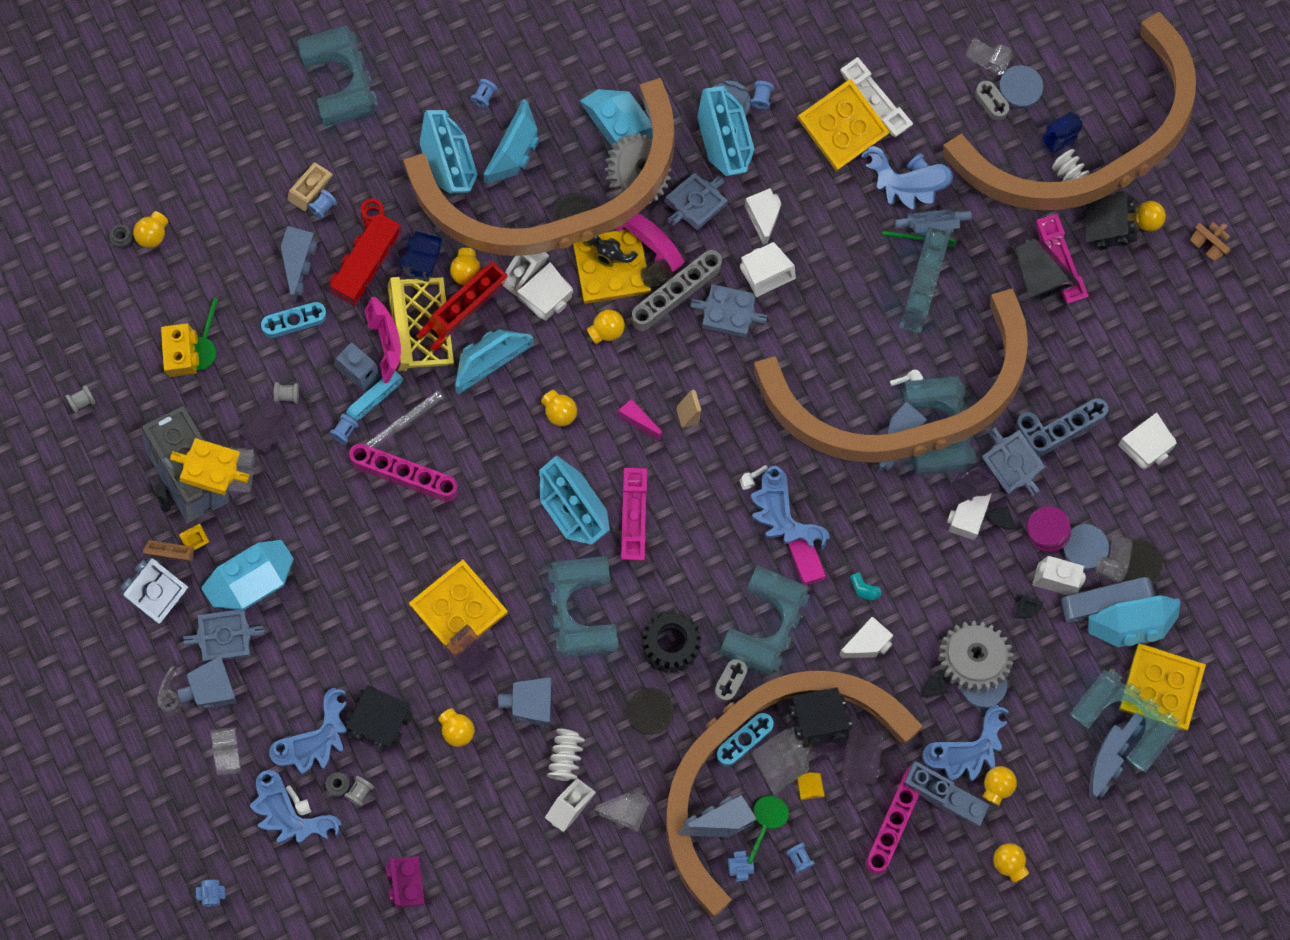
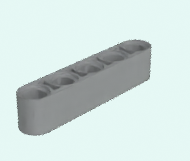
(680, 281)

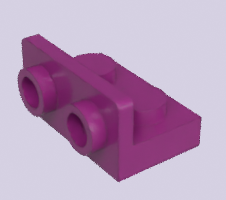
(407, 882)

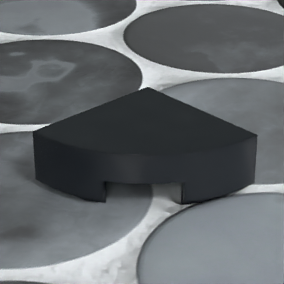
(163, 497)
(1001, 518)
(1027, 607)
(936, 685)

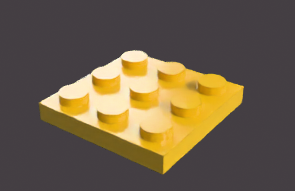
(843, 124)
(615, 282)
(457, 601)
(1167, 680)

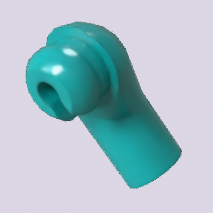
(864, 590)

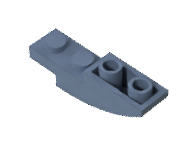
(1107, 761)
(945, 794)

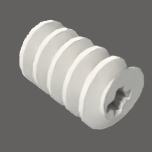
(1068, 168)
(565, 755)

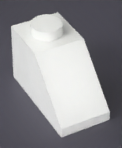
(763, 212)
(523, 269)
(968, 517)
(868, 641)
(569, 805)

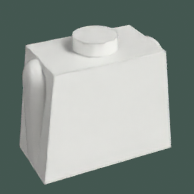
(767, 269)
(546, 293)
(1148, 442)
(1059, 576)

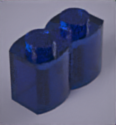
(1062, 132)
(422, 256)

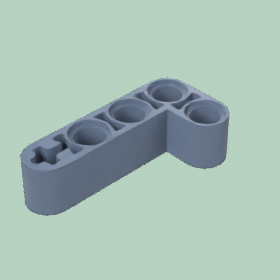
(1064, 424)
(1081, 605)

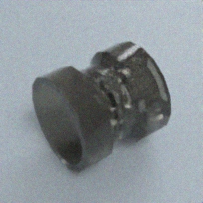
(656, 273)

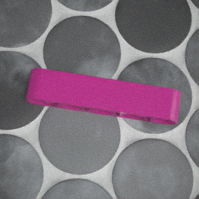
(395, 464)
(889, 829)

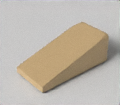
(309, 186)
(689, 410)

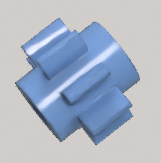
(739, 866)
(210, 893)

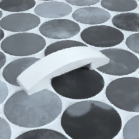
(892, 117)

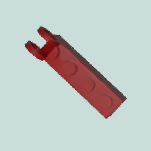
(367, 254)
(464, 303)

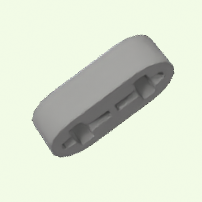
(996, 97)
(735, 683)

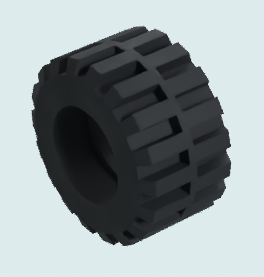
(671, 622)

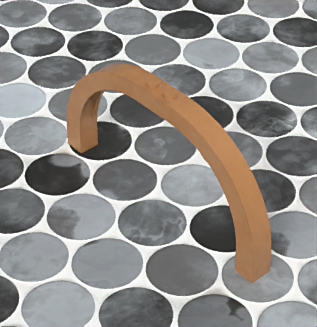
(1119, 173)
(567, 230)
(914, 440)
(855, 690)

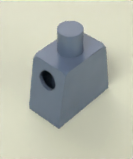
(356, 365)
(208, 686)
(529, 701)

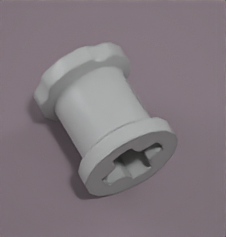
(286, 392)
(80, 399)
(358, 791)

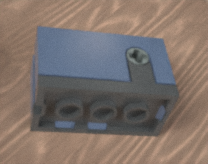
(177, 433)

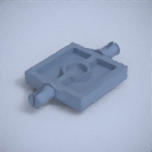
(696, 201)
(939, 219)
(728, 311)
(1014, 461)
(223, 635)

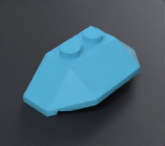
(616, 114)
(725, 131)
(514, 146)
(447, 152)
(489, 355)
(572, 502)
(249, 576)
(1135, 621)

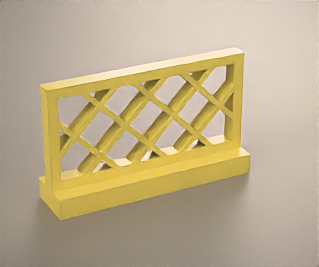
(399, 315)

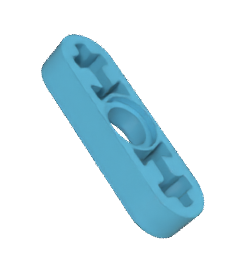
(311, 320)
(373, 397)
(762, 733)

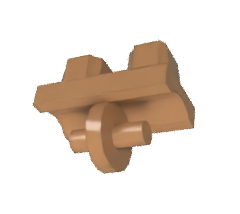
(1203, 234)

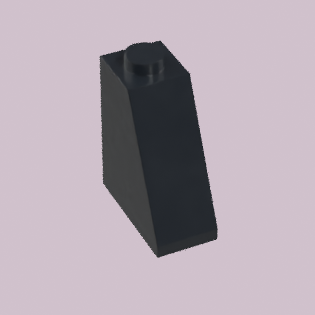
(1043, 270)

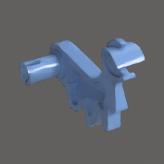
(908, 186)
(775, 512)
(306, 747)
(958, 756)
(280, 815)

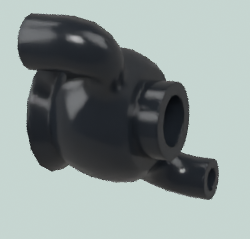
(609, 251)

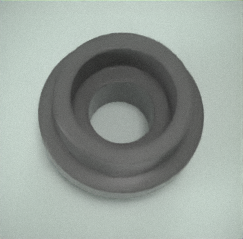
(120, 229)
(342, 789)

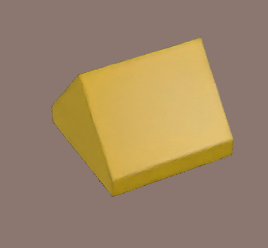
(194, 537)
(810, 786)

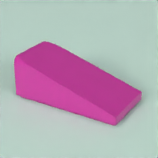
(636, 417)
(806, 562)

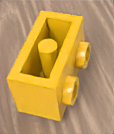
(179, 350)

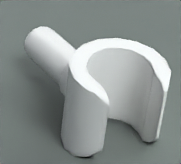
(912, 376)
(747, 479)
(301, 806)

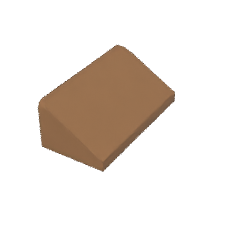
(169, 551)

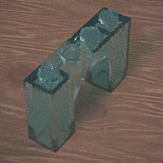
(340, 47)
(925, 280)
(947, 396)
(576, 638)
(765, 652)
(1110, 689)

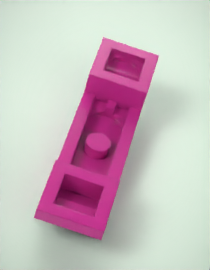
(1052, 233)
(654, 239)
(380, 319)
(634, 514)

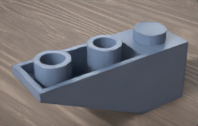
(296, 251)
(903, 419)
(723, 821)

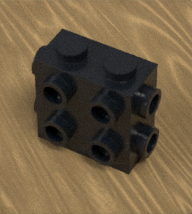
(1112, 221)
(378, 718)
(820, 718)

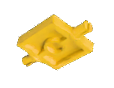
(209, 466)

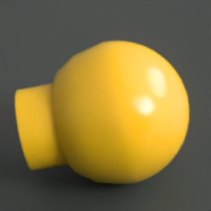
(1151, 216)
(150, 230)
(465, 266)
(606, 326)
(559, 408)
(456, 728)
(999, 784)
(1011, 861)

